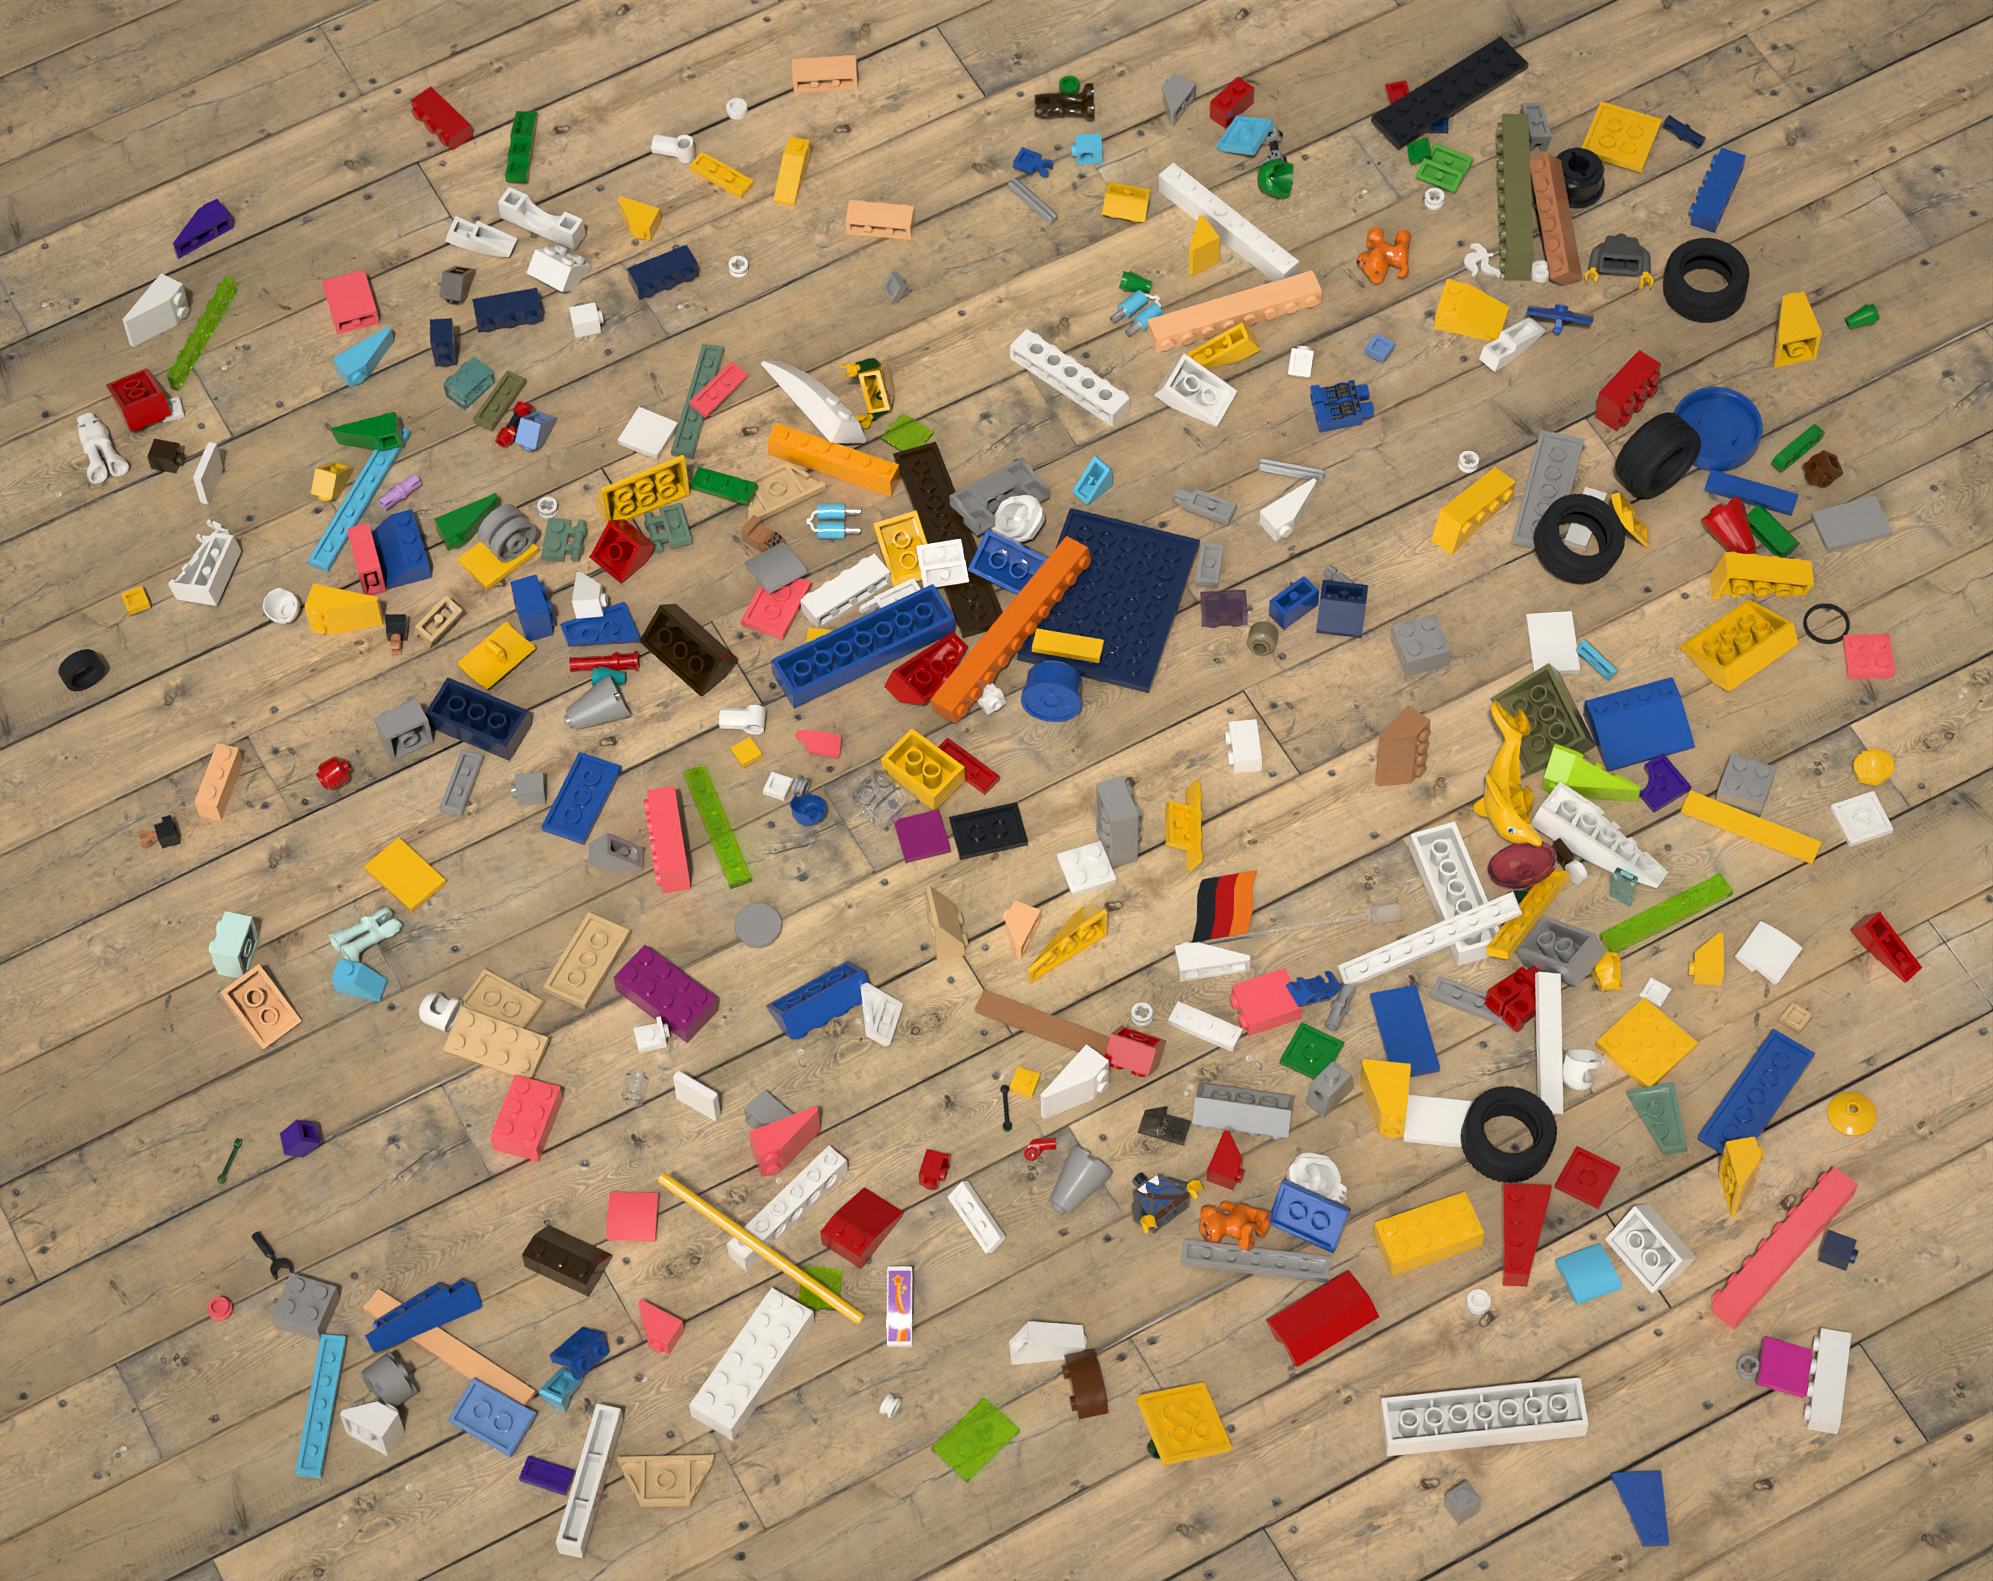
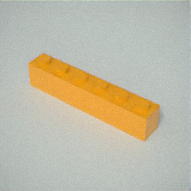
(833, 459)

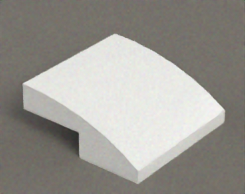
(942, 563)
(1768, 952)

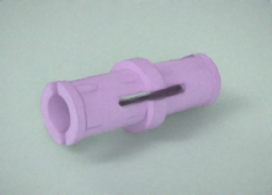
(399, 492)

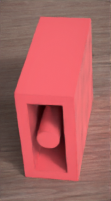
(350, 302)
(366, 559)
(1264, 1002)

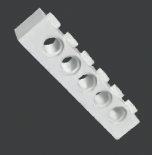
(1084, 386)
(790, 1205)

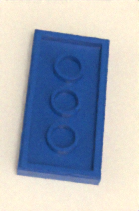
(581, 798)
(1405, 1029)

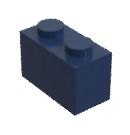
(443, 342)

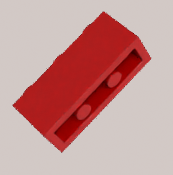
(441, 118)

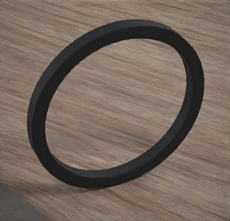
(1831, 606)

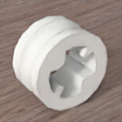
(1434, 192)
(733, 264)
(1468, 468)
(550, 503)
(1137, 1019)
(890, 1405)

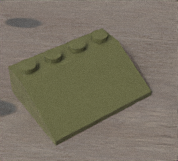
(1550, 714)

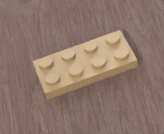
(586, 960)
(496, 1044)

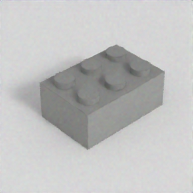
(1560, 950)

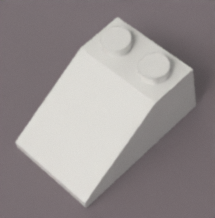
(156, 310)
(1195, 391)
(1077, 1083)

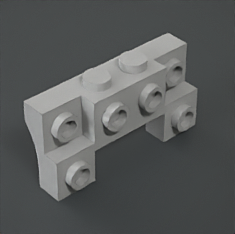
(984, 496)

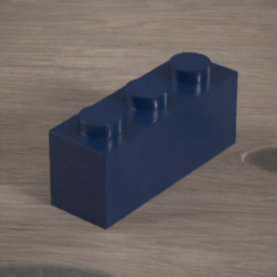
(663, 272)
(507, 310)

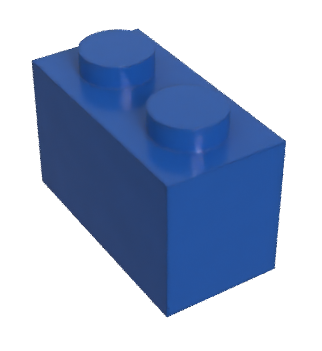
(1293, 602)

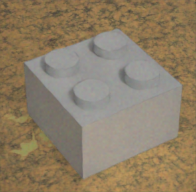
(1420, 645)
(403, 730)
(1746, 784)
(305, 1307)

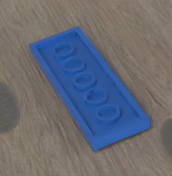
(1758, 1092)

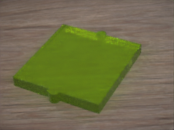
(906, 433)
(826, 1276)

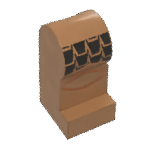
(759, 535)

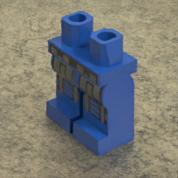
(1340, 405)

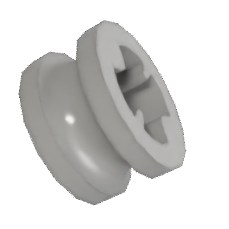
(801, 785)
(1749, 1359)

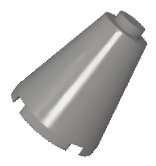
(597, 705)
(1078, 1180)

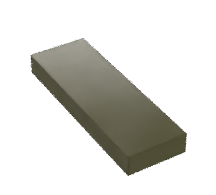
(499, 401)

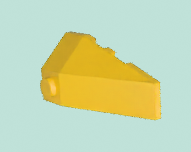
(1078, 933)

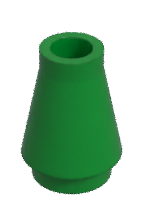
(1132, 282)
(1862, 317)

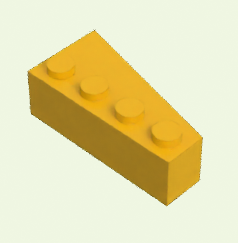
(1760, 576)

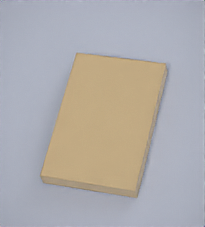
(502, 1000)

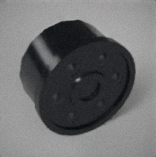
(1582, 176)

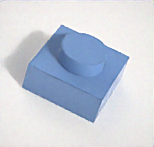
(1379, 348)

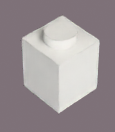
(586, 319)

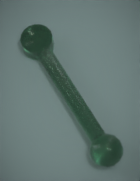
(222, 1178)

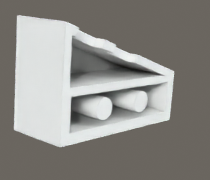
(208, 572)

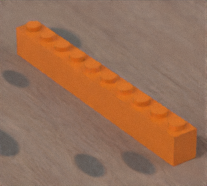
(1011, 630)

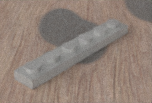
(1257, 1261)

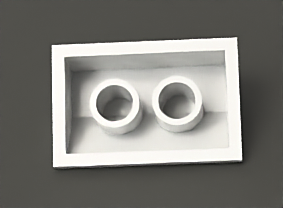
(1650, 1247)

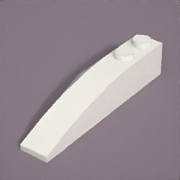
(817, 403)
(1594, 837)

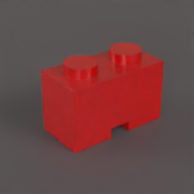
(1231, 102)

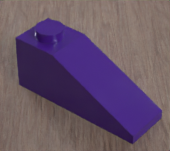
(204, 226)

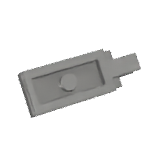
(1205, 505)

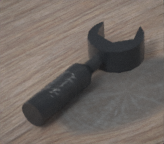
(269, 1253)

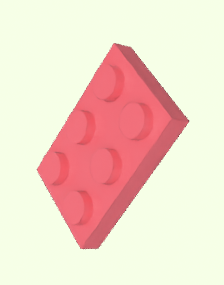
(776, 611)

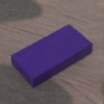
(547, 1475)

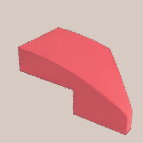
(820, 742)

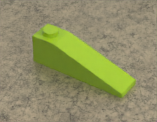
(1587, 779)

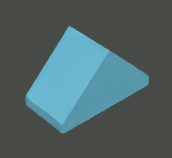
(1094, 481)

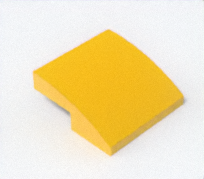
(1628, 517)

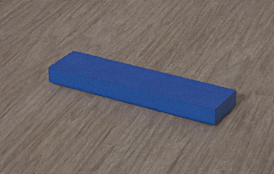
(1751, 492)

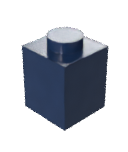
(1838, 1250)

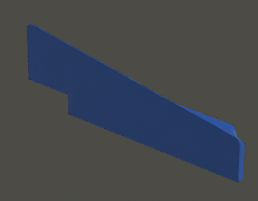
(423, 1312)

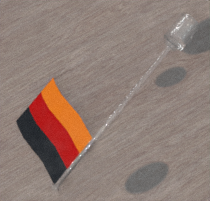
(1227, 910)

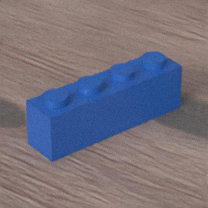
(1717, 189)

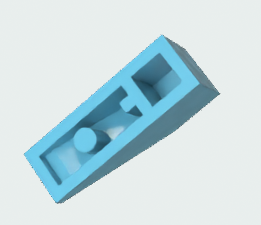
(360, 360)

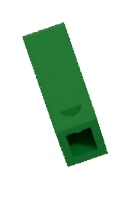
(374, 433)

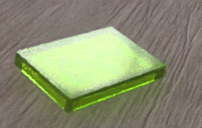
(975, 1440)

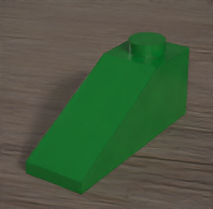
(463, 523)

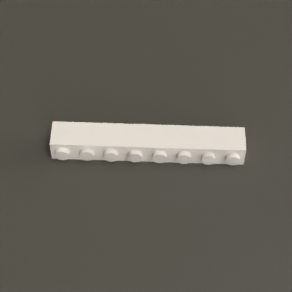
(1229, 225)

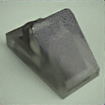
(1162, 1126)

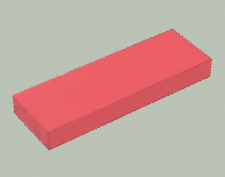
(718, 389)

